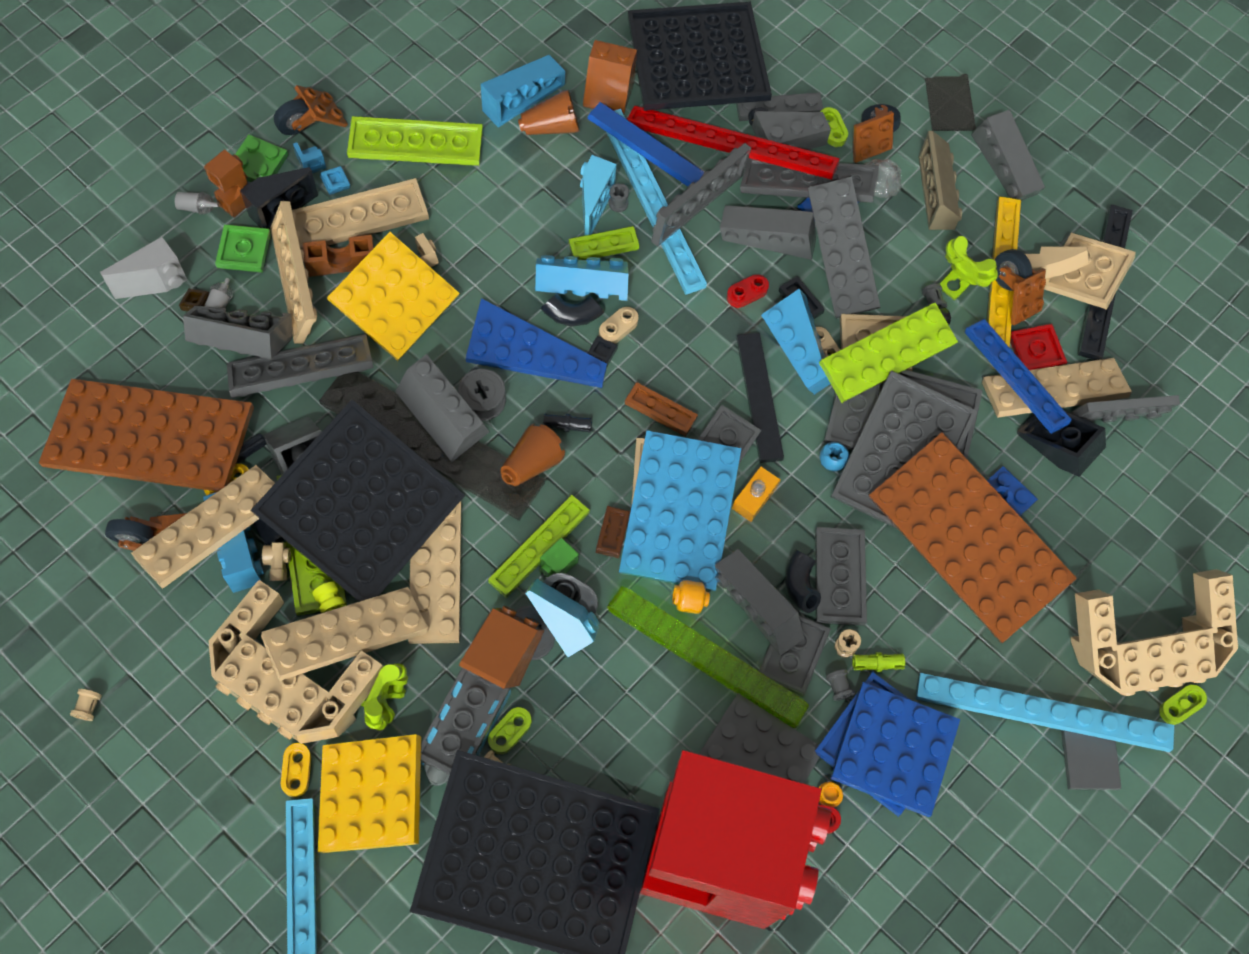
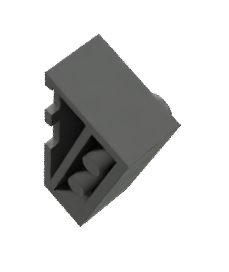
(795, 129)

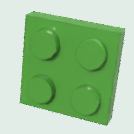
(260, 158)
(243, 248)

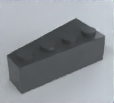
(1008, 155)

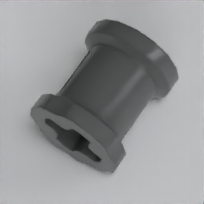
(618, 197)
(933, 295)
(840, 685)

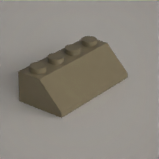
(939, 183)

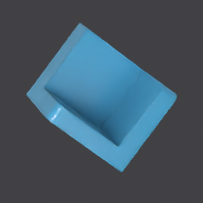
(310, 158)

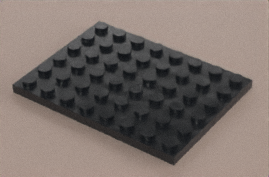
(535, 859)

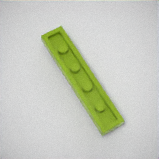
(528, 555)

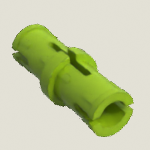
(878, 662)

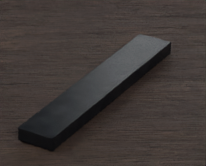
(760, 397)

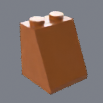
(610, 76)
(503, 648)

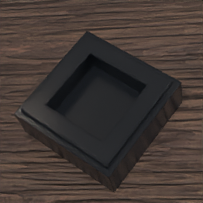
(603, 349)

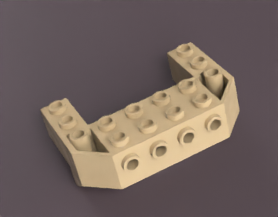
(1164, 660)
(293, 704)

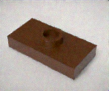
(613, 532)

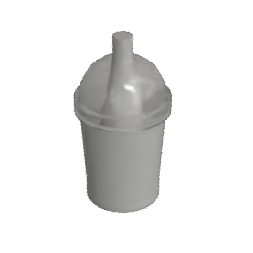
(195, 202)
(219, 295)

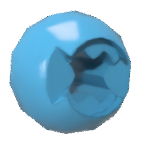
(836, 449)

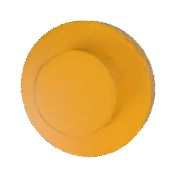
(831, 794)

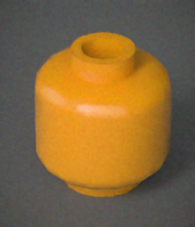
(690, 596)

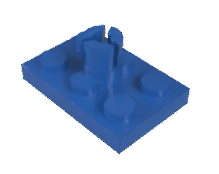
(1012, 491)

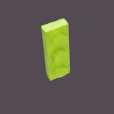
(604, 243)

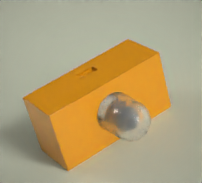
(756, 494)

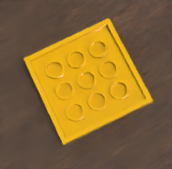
(393, 296)
(370, 794)

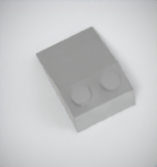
(145, 272)

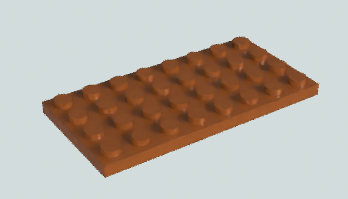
(147, 435)
(972, 537)

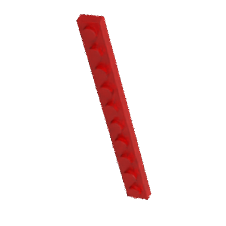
(727, 140)

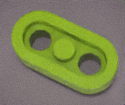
(837, 127)
(1181, 705)
(509, 731)

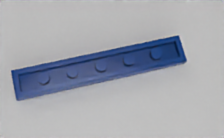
(645, 144)
(1018, 376)

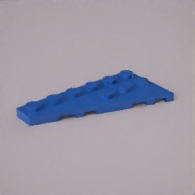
(518, 346)

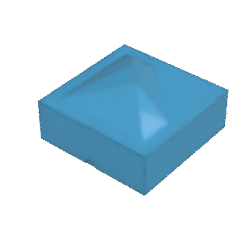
(335, 180)

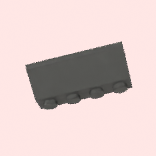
(440, 408)

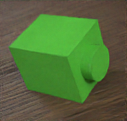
(558, 558)

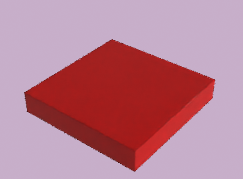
(1038, 347)

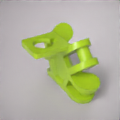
(966, 269)
(387, 685)

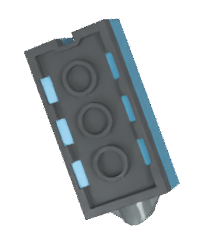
(461, 723)

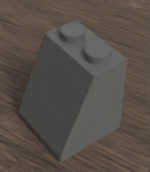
(291, 441)

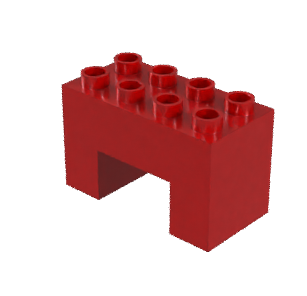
(735, 842)

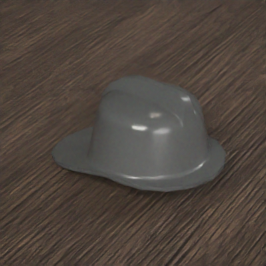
(574, 589)

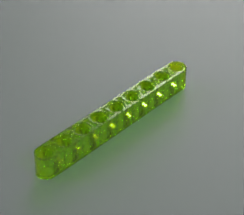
(707, 656)

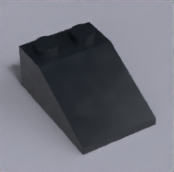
(265, 194)
(1068, 448)

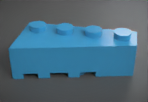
(520, 89)

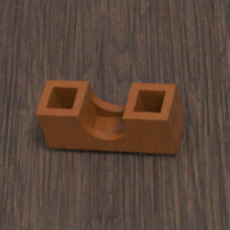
(228, 175)
(325, 260)

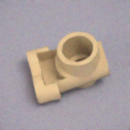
(277, 556)

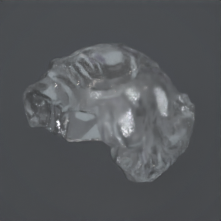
(888, 179)

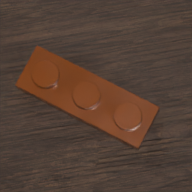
(661, 409)

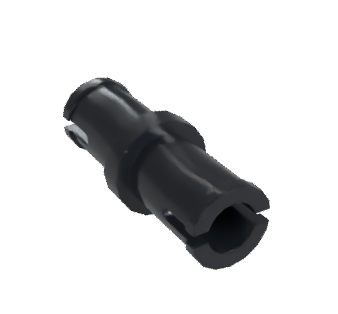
(568, 422)

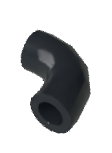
(572, 314)
(798, 582)

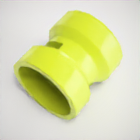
(328, 598)

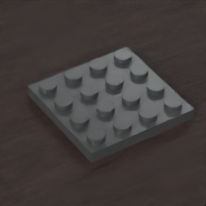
(761, 742)

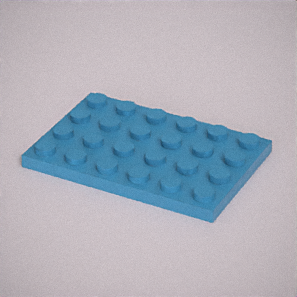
(680, 509)

